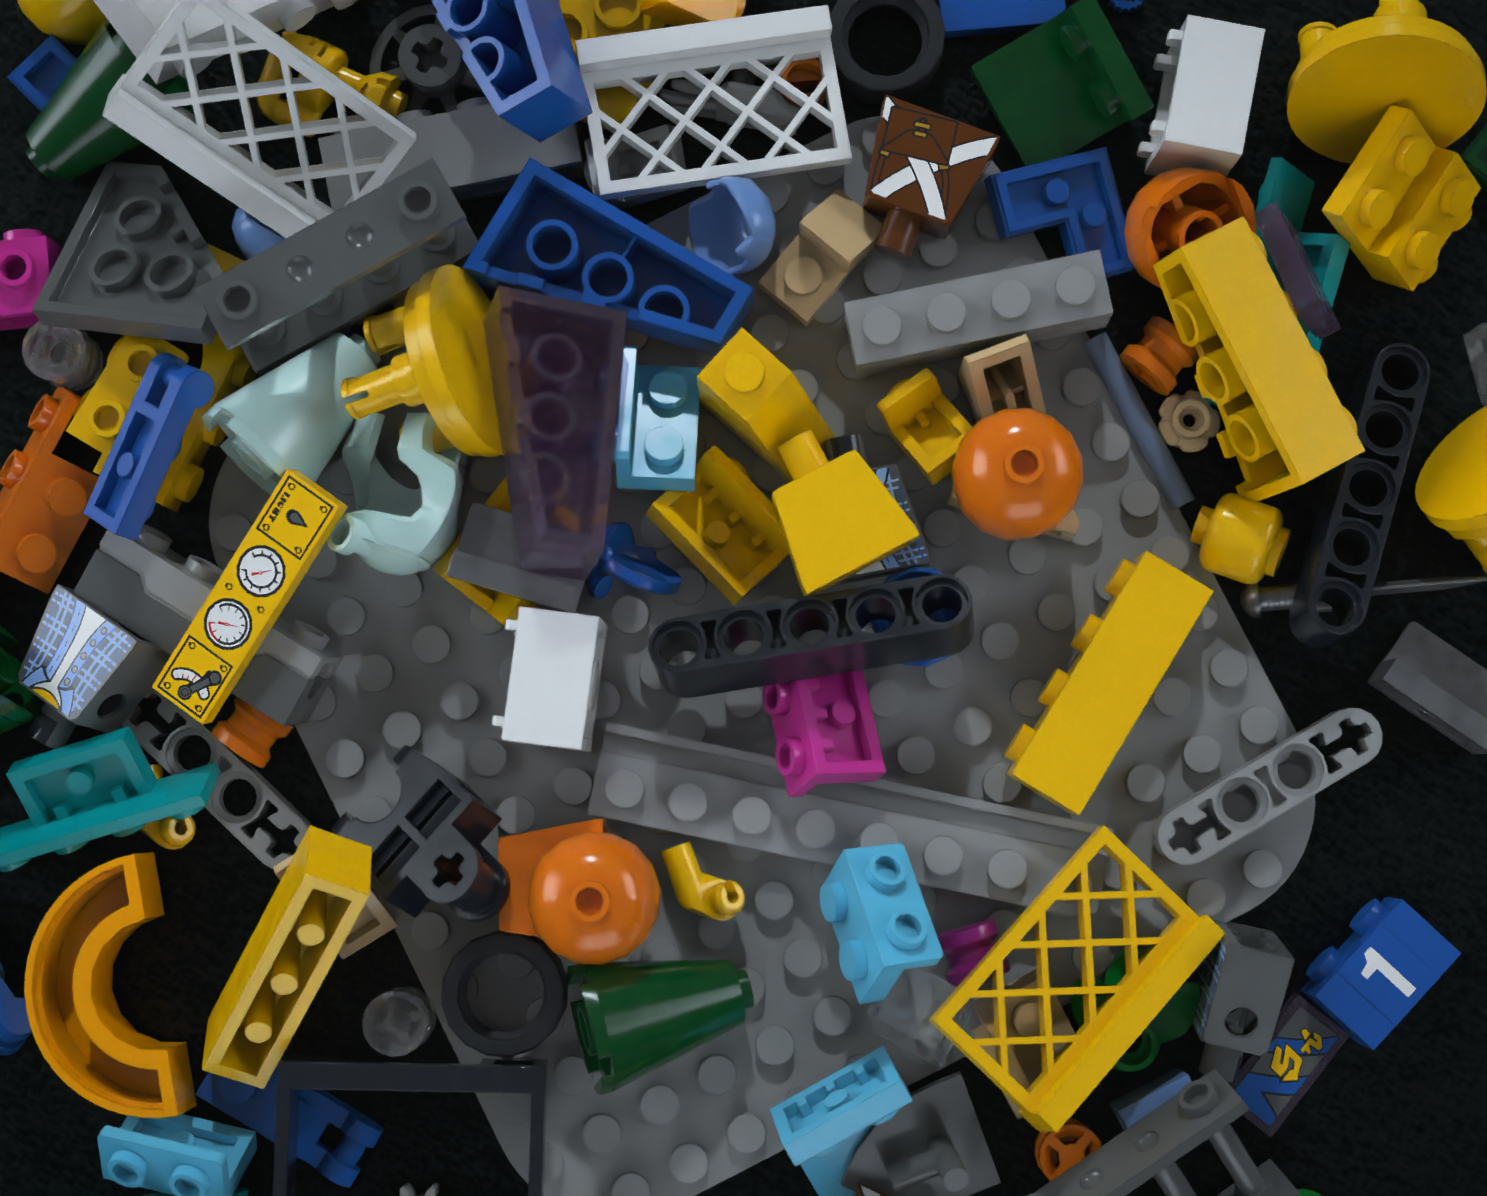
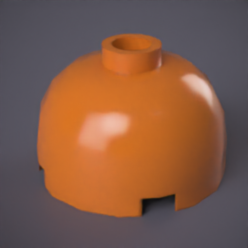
(1178, 210)
(1017, 474)
(594, 898)

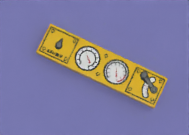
(249, 596)

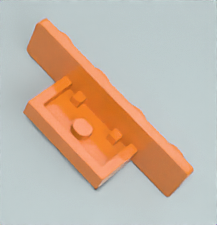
(42, 498)

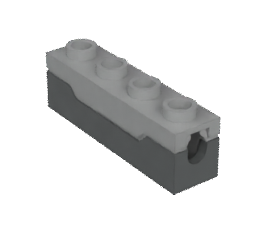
(161, 594)

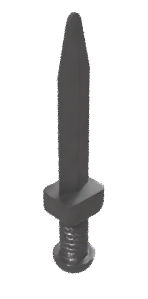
(1280, 597)

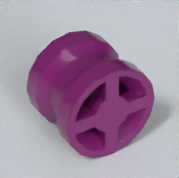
(966, 947)

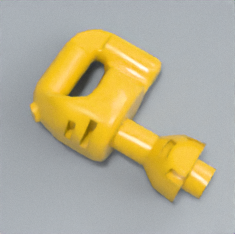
(378, 87)

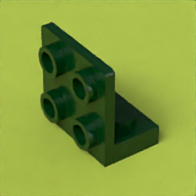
(1061, 85)

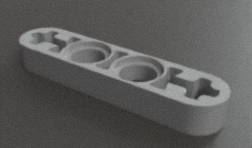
(231, 768)
(1271, 794)

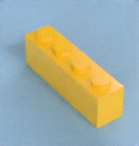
(1108, 681)
(287, 957)

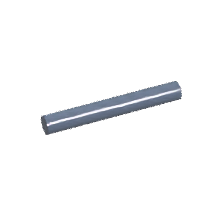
(1139, 421)

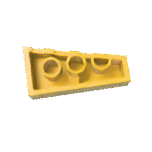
(1255, 362)

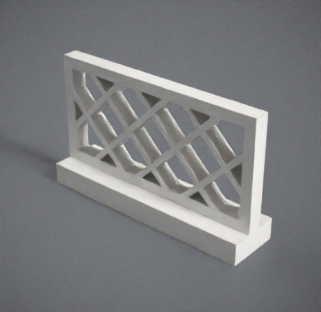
(707, 49)
(215, 156)

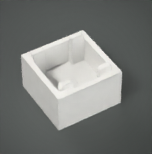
(1203, 96)
(553, 679)

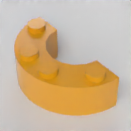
(74, 1002)

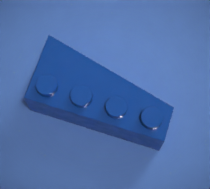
(520, 60)
(582, 249)

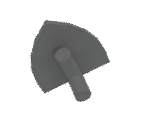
(926, 1147)

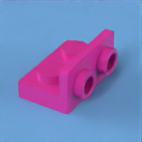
(824, 731)

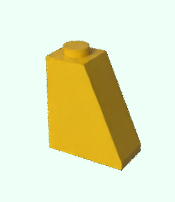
(759, 399)

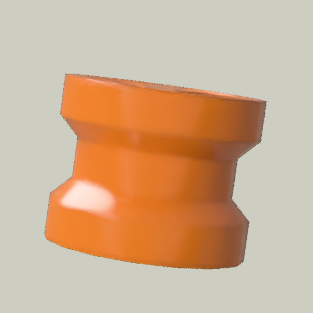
(1158, 356)
(250, 733)
(1069, 1154)

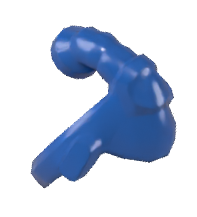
(622, 557)

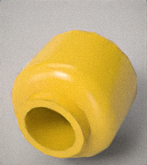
(1240, 538)

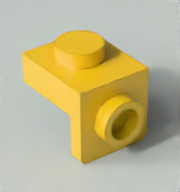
(924, 424)

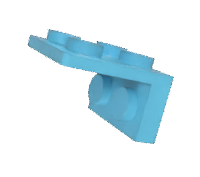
(834, 1115)

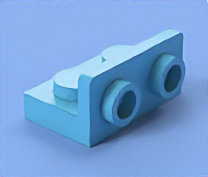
(656, 426)

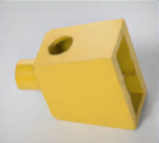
(835, 515)

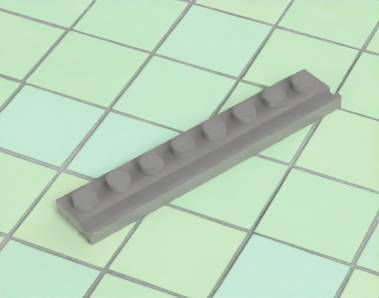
(745, 803)

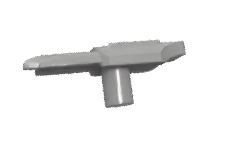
(743, 88)

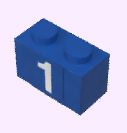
(1378, 970)

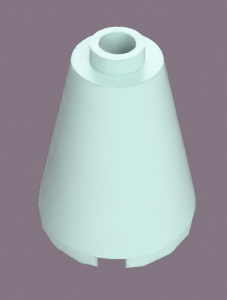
(293, 412)

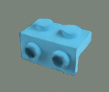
(878, 918)
(176, 1155)

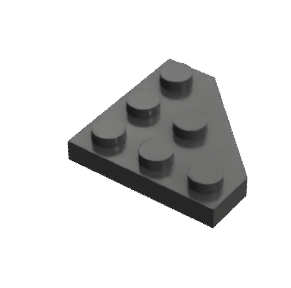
(132, 262)

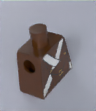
(922, 174)

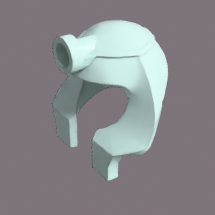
(393, 525)

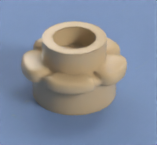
(1176, 432)

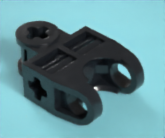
(433, 844)

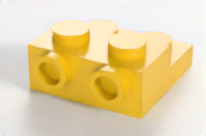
(1401, 200)

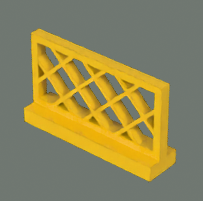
(1121, 1015)

